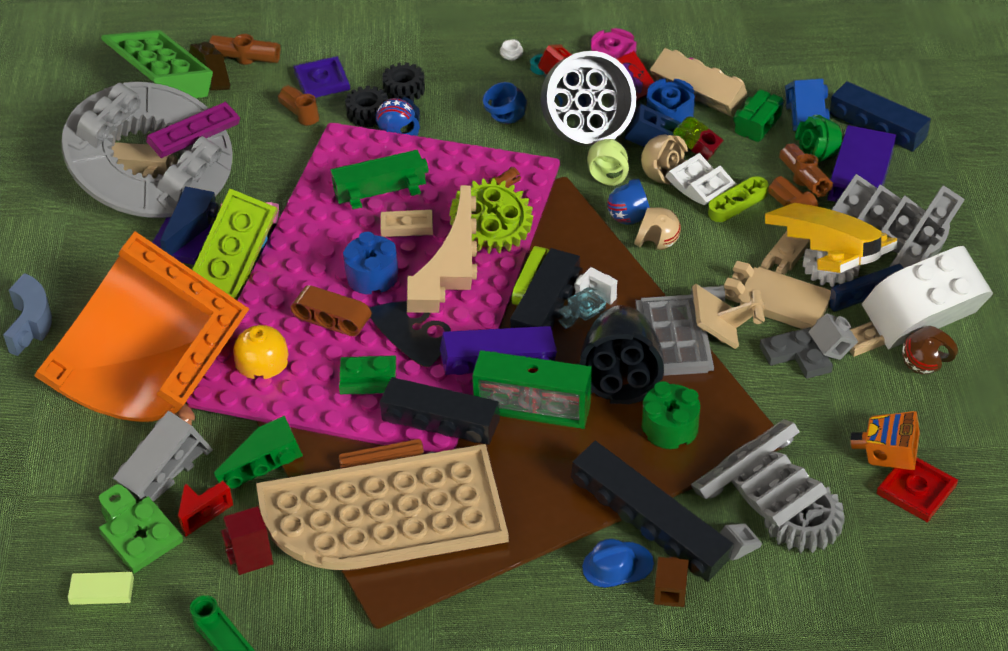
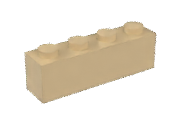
(709, 84)

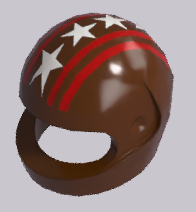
(922, 352)

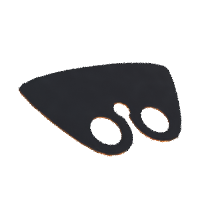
(397, 327)

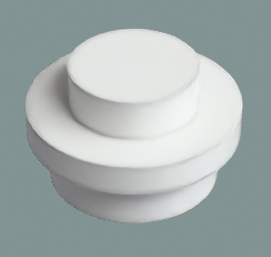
(511, 50)

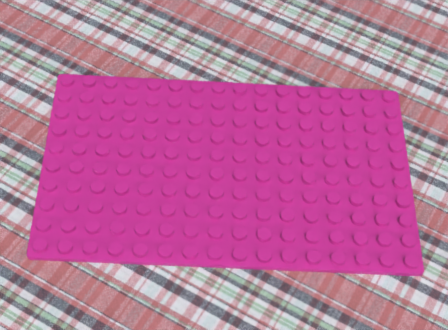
(309, 251)

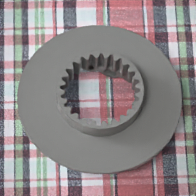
(143, 107)

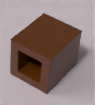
(671, 582)

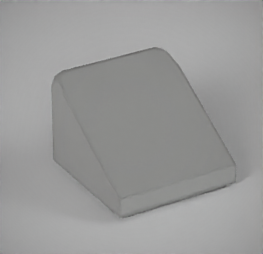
(743, 539)

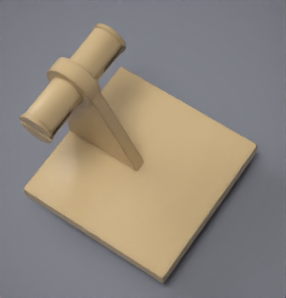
(722, 319)

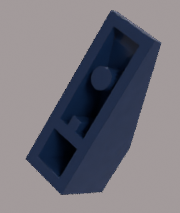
(648, 124)
(189, 218)

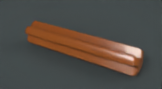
(381, 453)

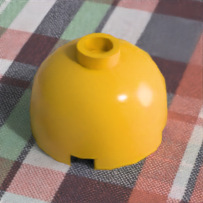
(260, 352)

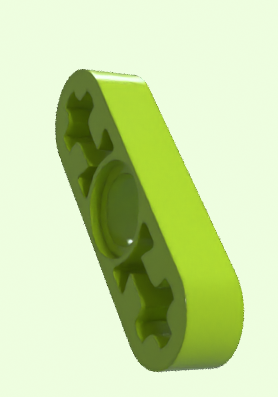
(724, 207)
(530, 269)

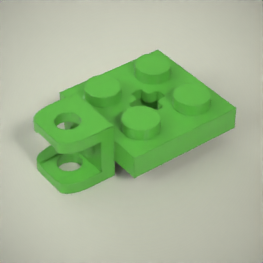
(126, 518)

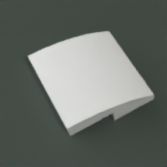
(699, 180)

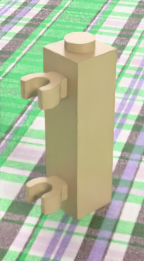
(142, 159)

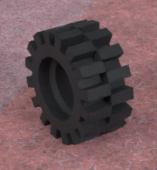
(404, 81)
(357, 102)

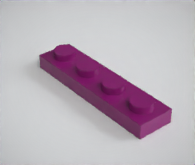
(190, 129)

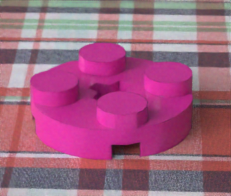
(620, 38)

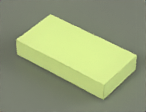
(100, 588)

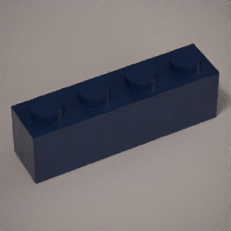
(877, 113)

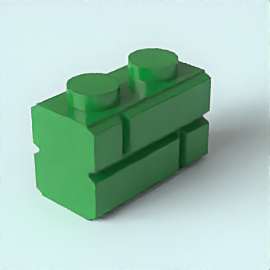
(758, 115)

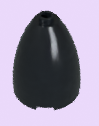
(621, 337)

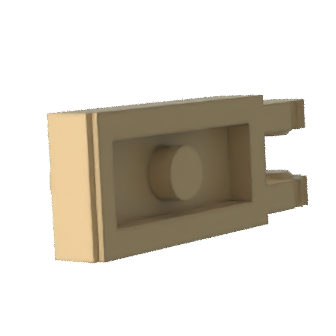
(786, 253)

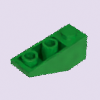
(260, 453)

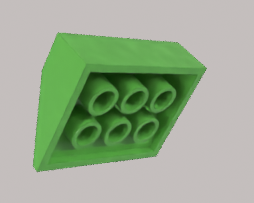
(162, 61)

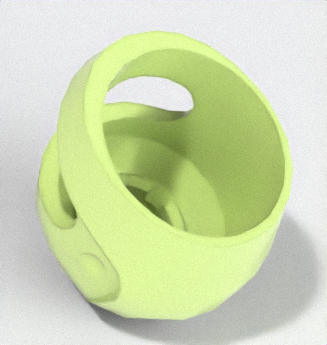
(608, 157)

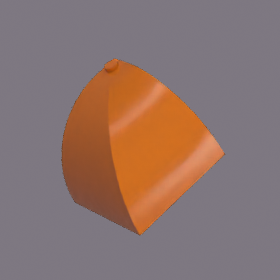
(142, 337)

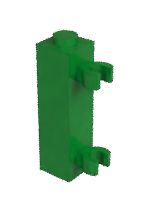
(379, 177)

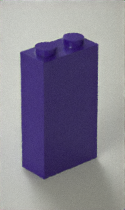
(864, 154)

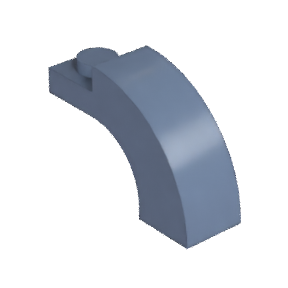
(35, 318)

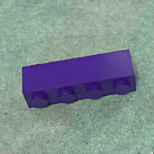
(462, 348)

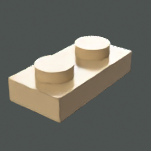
(406, 223)

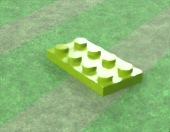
(235, 242)

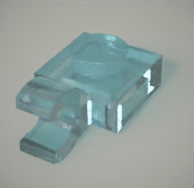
(583, 305)

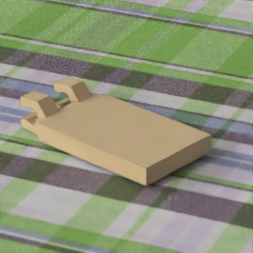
(784, 297)

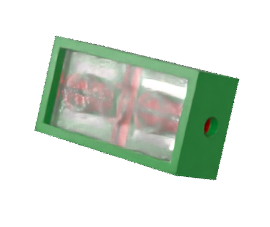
(534, 388)

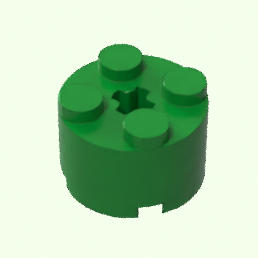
(670, 415)

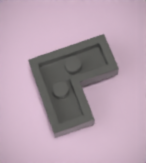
(799, 347)

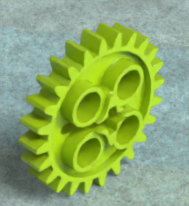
(494, 215)

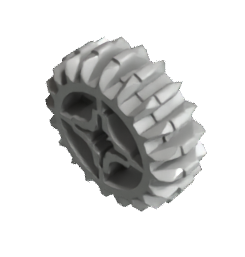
(820, 527)

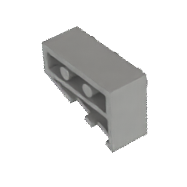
(161, 457)

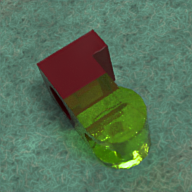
(698, 137)

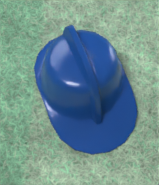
(617, 563)

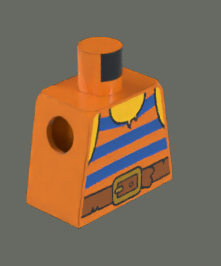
(890, 440)

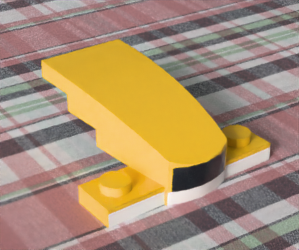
(845, 238)

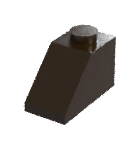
(214, 60)

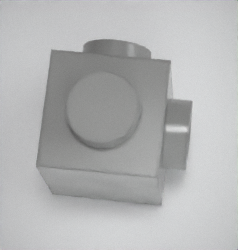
(833, 336)

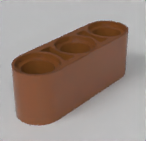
(331, 310)

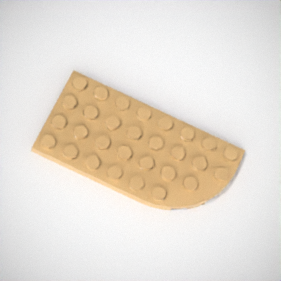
(386, 510)

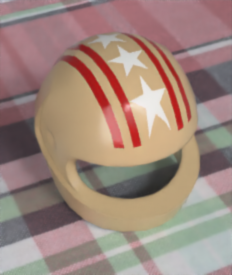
(660, 227)

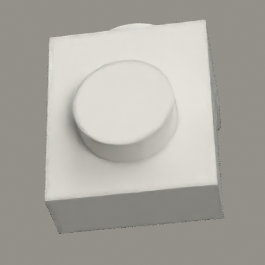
(600, 283)

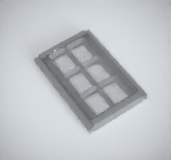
(682, 341)

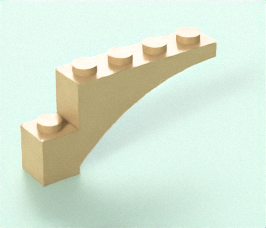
(451, 265)

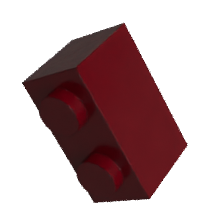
(247, 540)

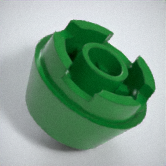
(819, 137)

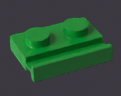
(366, 374)

